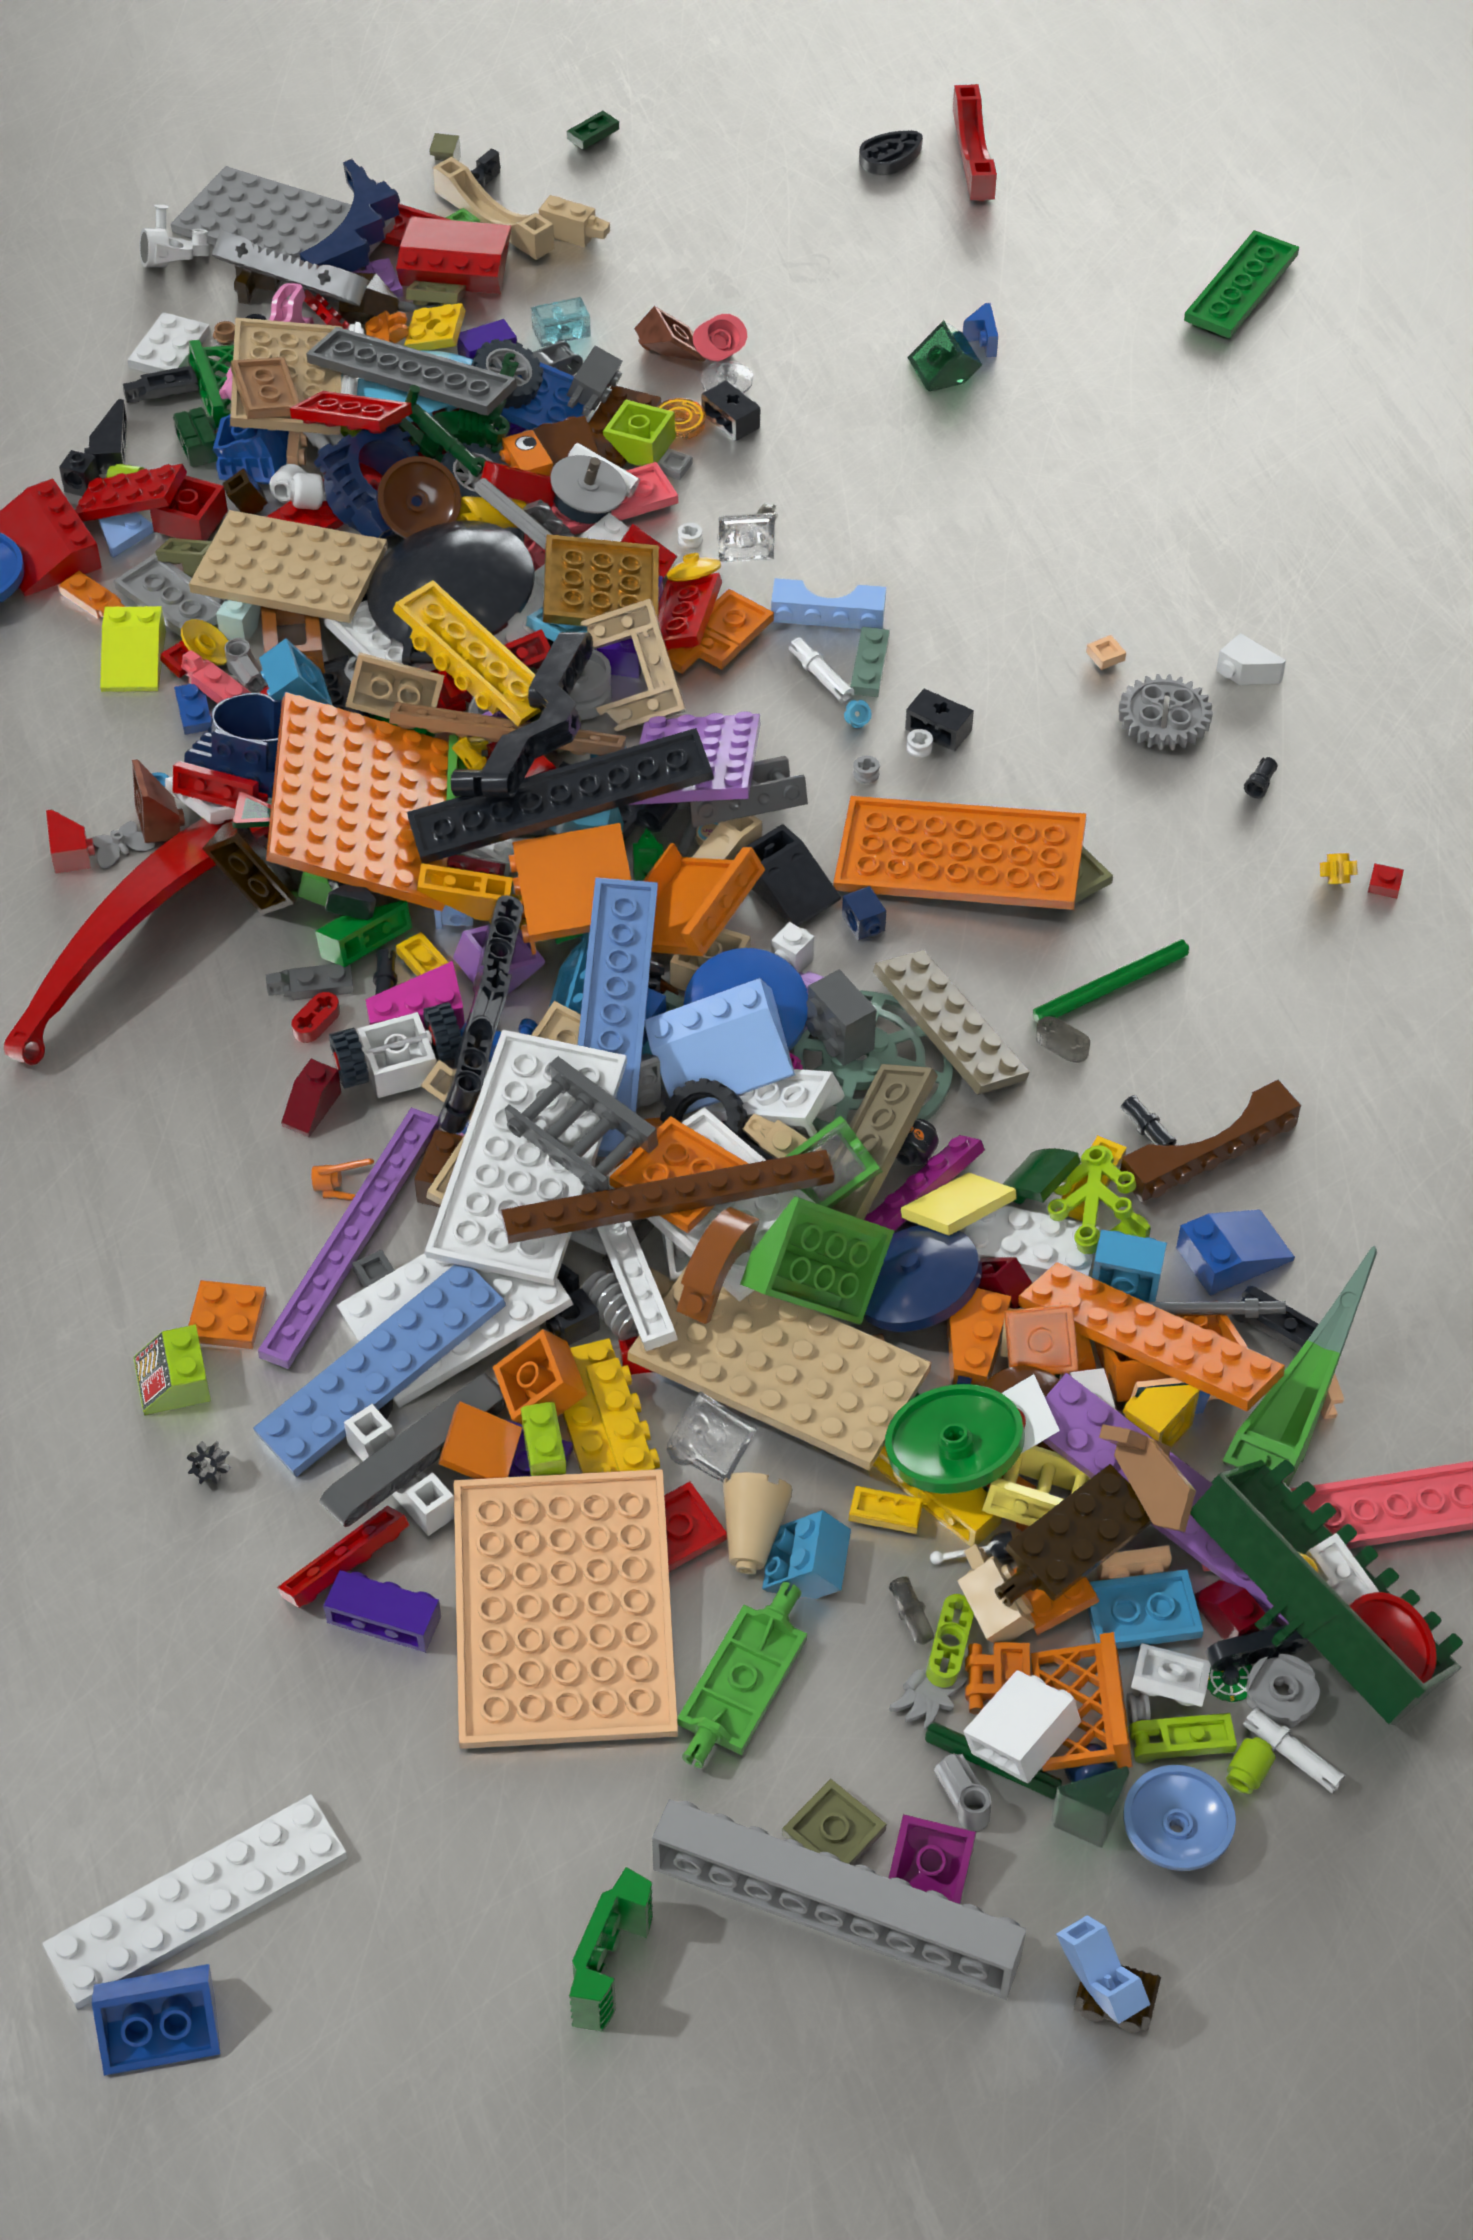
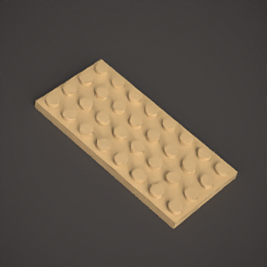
(790, 1370)

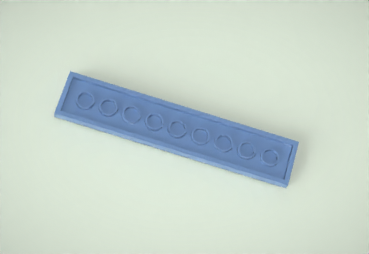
(618, 981)

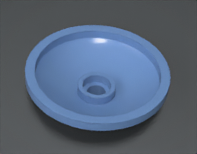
(1184, 1799)

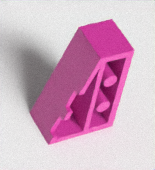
(416, 994)

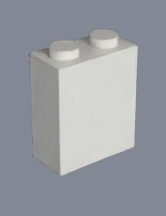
(1022, 1726)

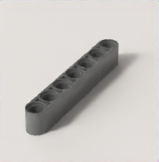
(405, 1455)

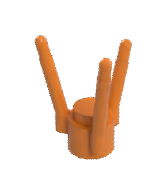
(328, 1177)

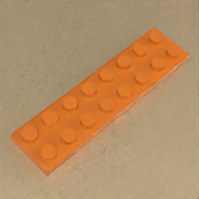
(1157, 1337)

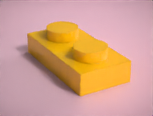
(420, 954)

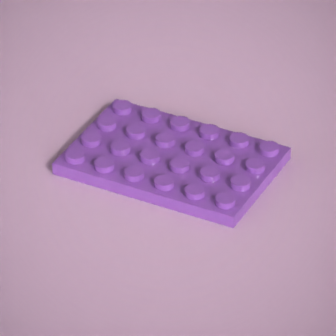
(729, 746)

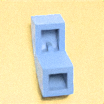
(1100, 1971)

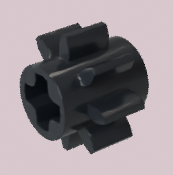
(199, 1464)

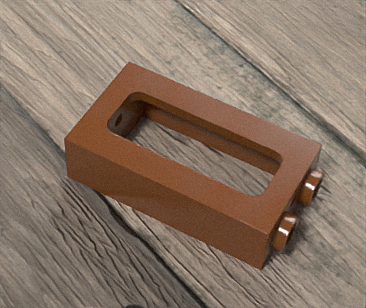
(312, 648)

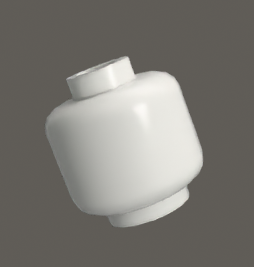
(280, 479)
(306, 491)

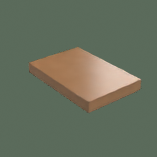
(264, 387)

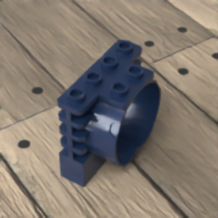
(346, 488)
(241, 739)

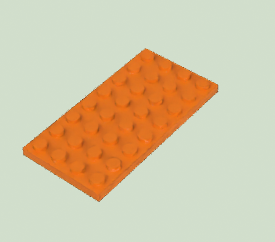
(961, 852)

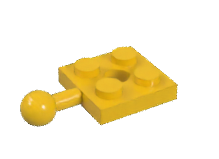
(435, 327)

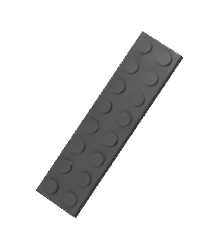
(403, 366)

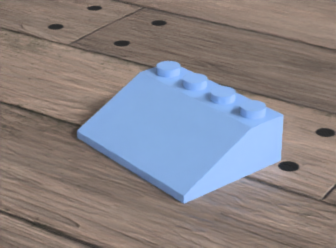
(722, 1039)

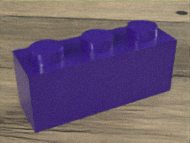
(382, 1610)

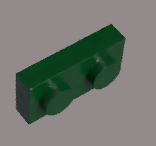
(593, 130)

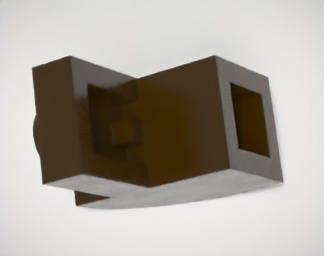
(248, 281)

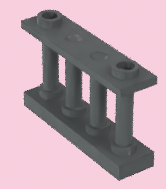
(769, 792)
(588, 1097)

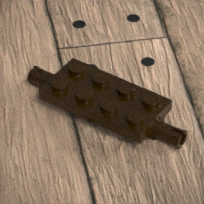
(1074, 1537)

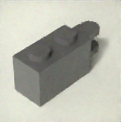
(594, 380)

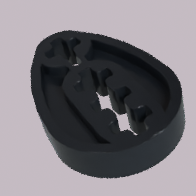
(890, 151)

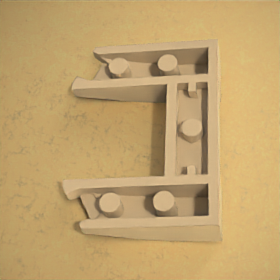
(663, 693)

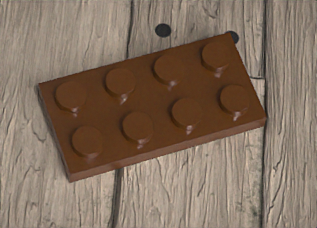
(606, 412)

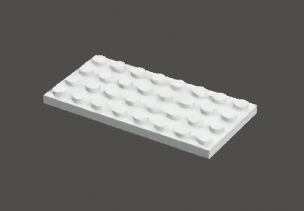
(509, 1171)

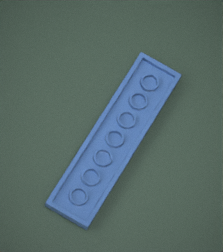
(379, 1366)

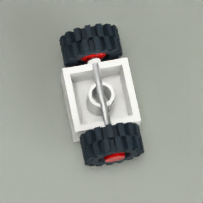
(396, 1051)

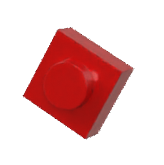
(1385, 881)

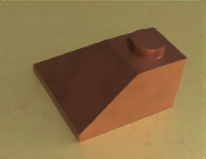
(666, 335)
(154, 806)

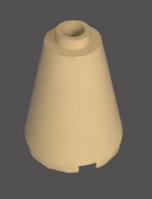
(753, 1517)

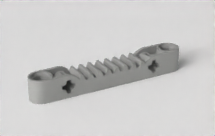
(319, 279)

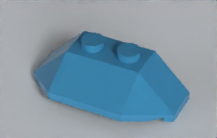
(571, 977)

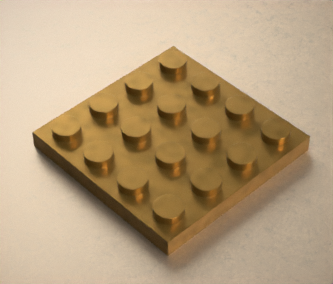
(596, 577)

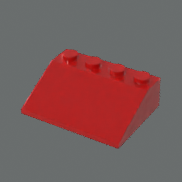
(454, 253)
(49, 537)

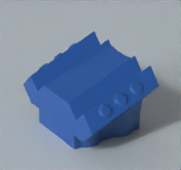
(255, 449)

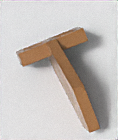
(1153, 1477)

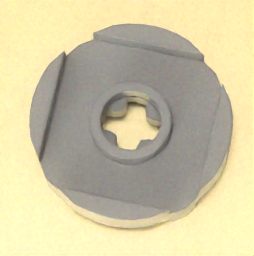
(1302, 1685)

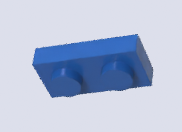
(193, 709)

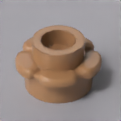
(224, 332)

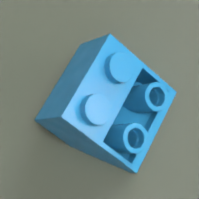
(809, 1555)

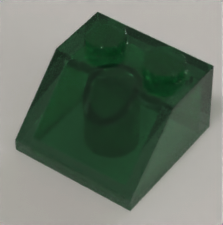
(944, 358)

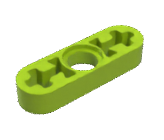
(940, 1649)

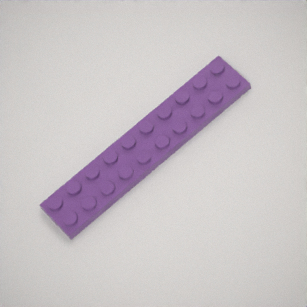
(1080, 1421)

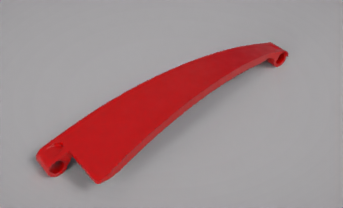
(131, 901)

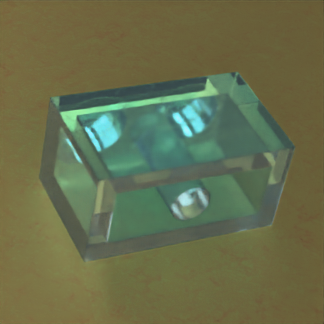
(560, 321)

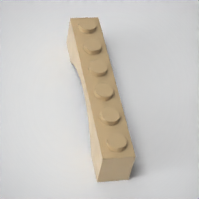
(459, 187)

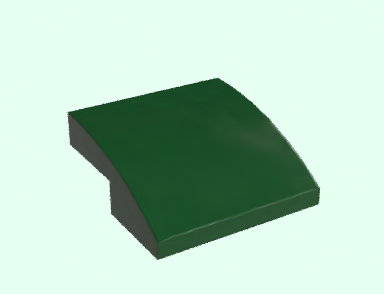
(1042, 1173)

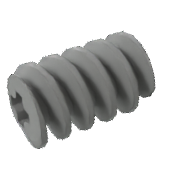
(609, 1300)

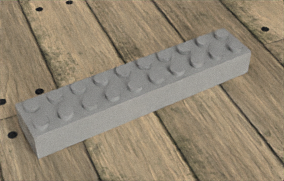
(838, 1898)

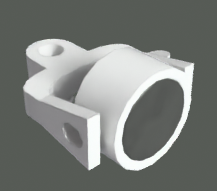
(159, 249)

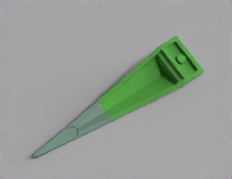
(1290, 1410)

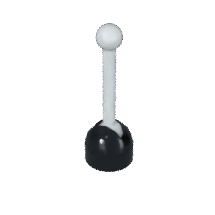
(996, 1547)

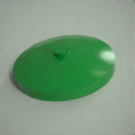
(954, 1438)

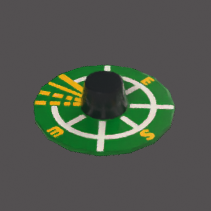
(1230, 1683)

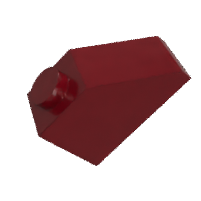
(311, 1097)
(1005, 1277)
(1229, 1609)

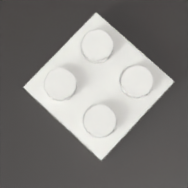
(1171, 1675)

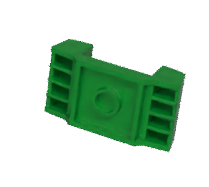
(622, 1907)

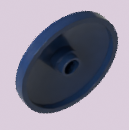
(923, 1279)

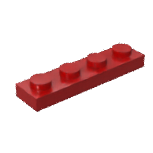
(344, 1555)

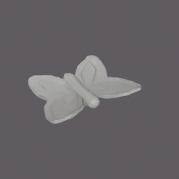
(125, 837)

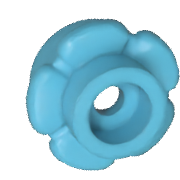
(864, 716)

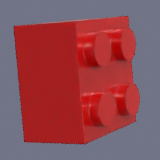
(193, 511)

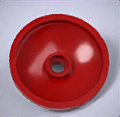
(1400, 1629)

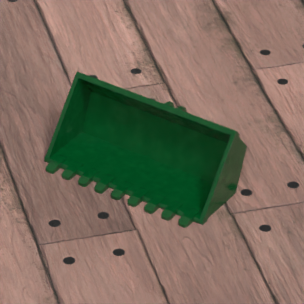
(1262, 1531)

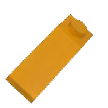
(464, 890)

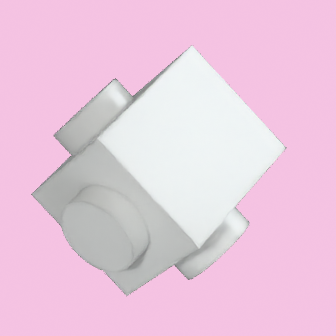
(794, 946)

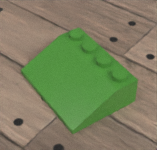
(819, 1260)

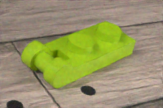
(1183, 1737)

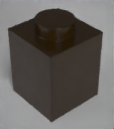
(245, 493)

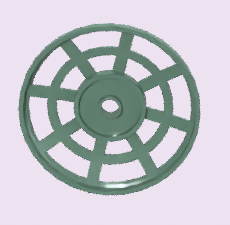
(861, 1073)

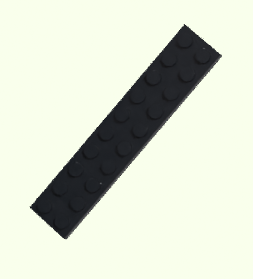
(562, 796)

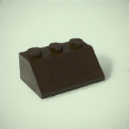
(245, 864)

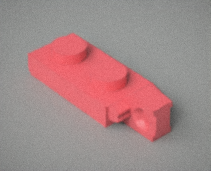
(211, 678)

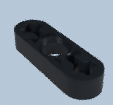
(1251, 1648)

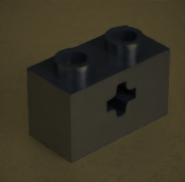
(731, 410)
(941, 717)

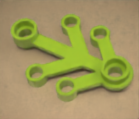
(1094, 1163)

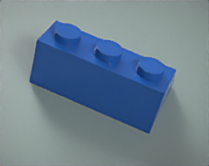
(156, 2019)

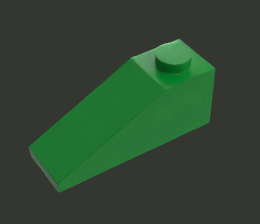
(352, 938)

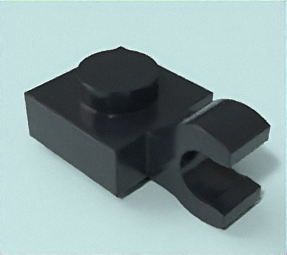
(487, 167)

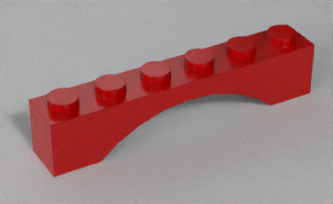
(977, 164)

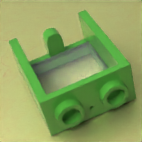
(849, 1160)

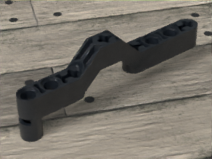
(553, 729)
(490, 994)

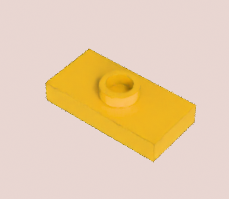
(886, 1509)

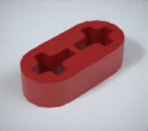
(311, 1015)

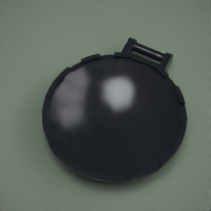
(470, 560)

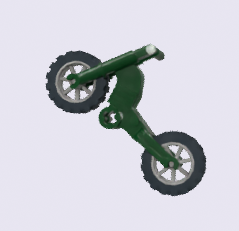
(467, 432)

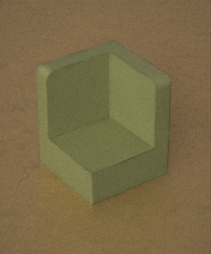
(445, 146)

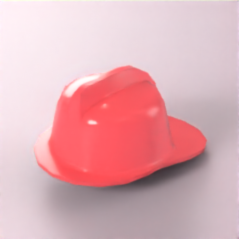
(720, 337)

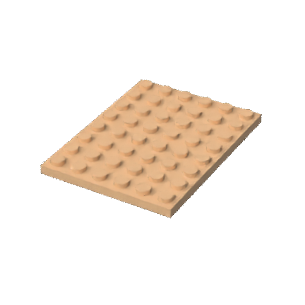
(563, 1609)

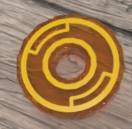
(691, 412)

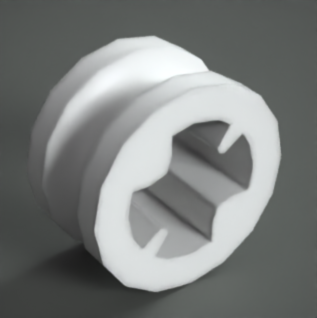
(689, 536)
(917, 750)

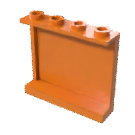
(560, 877)
(698, 898)

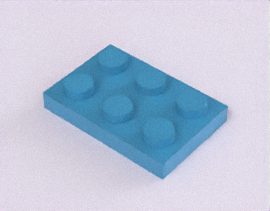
(1146, 1609)

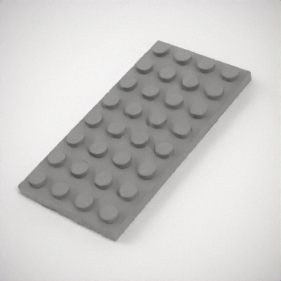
(264, 213)

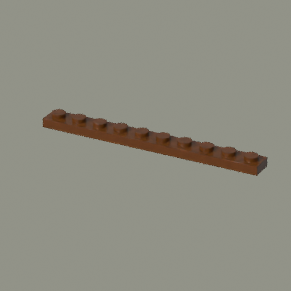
(667, 1196)

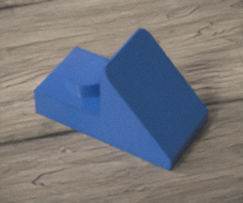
(982, 327)

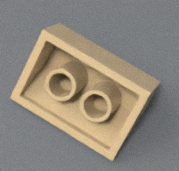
(382, 683)

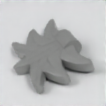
(925, 1697)

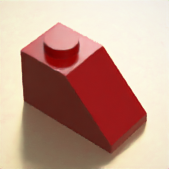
(68, 844)

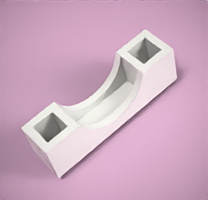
(422, 1497)

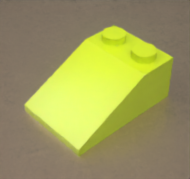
(132, 648)

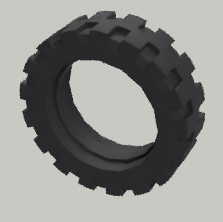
(701, 1089)

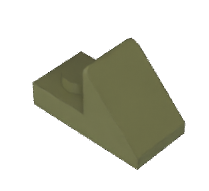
(183, 551)

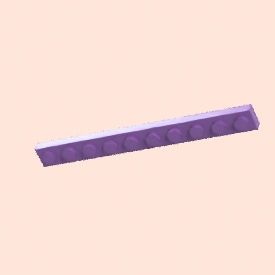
(348, 1239)

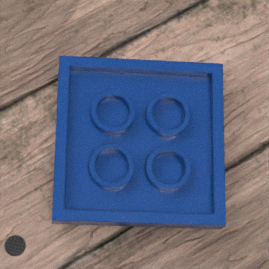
(549, 403)

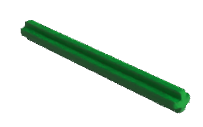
(1112, 980)

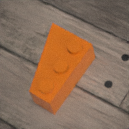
(976, 1336)

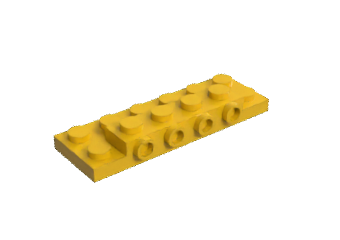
(467, 652)
(606, 1420)

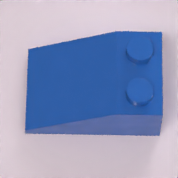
(1231, 1248)

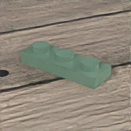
(870, 661)

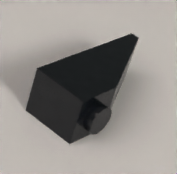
(109, 438)

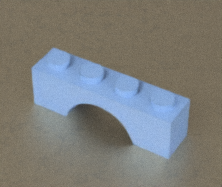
(797, 605)

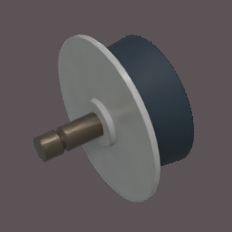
(586, 488)

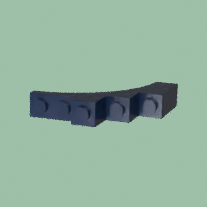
(363, 226)

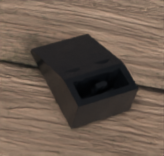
(792, 877)

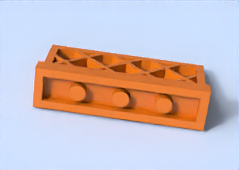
(1109, 1692)

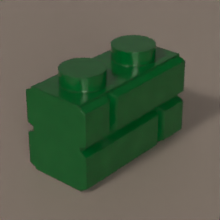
(196, 436)

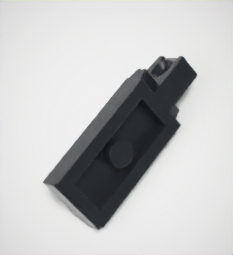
(161, 384)

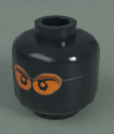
(919, 1144)

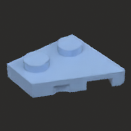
(124, 531)

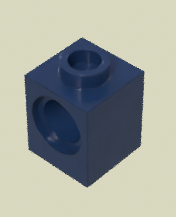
(864, 913)

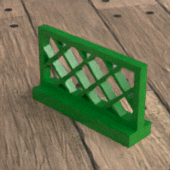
(208, 381)

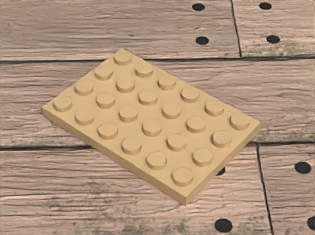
(292, 341)
(288, 566)

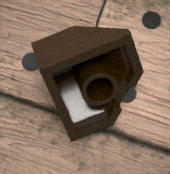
(375, 301)

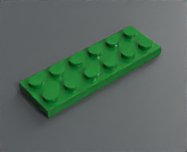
(1241, 284)

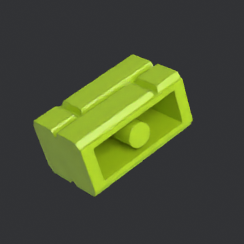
(543, 1439)

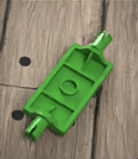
(742, 1678)

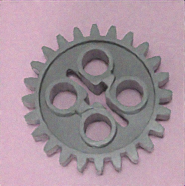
(1143, 709)

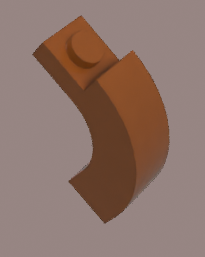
(712, 1259)

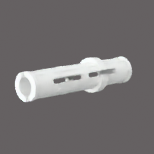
(814, 662)
(1294, 1750)

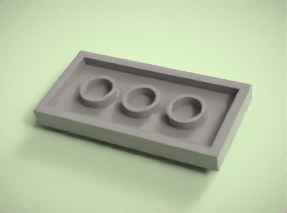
(167, 586)

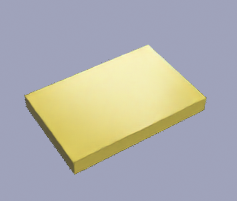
(958, 1203)

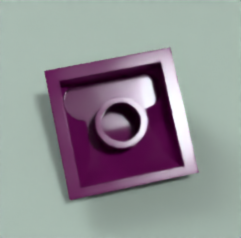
(933, 1856)

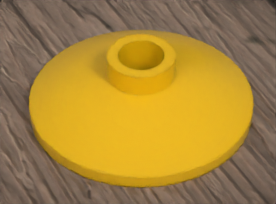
(693, 568)
(204, 640)

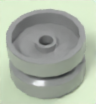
(593, 686)

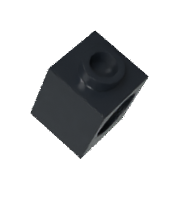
(78, 471)
(584, 1322)

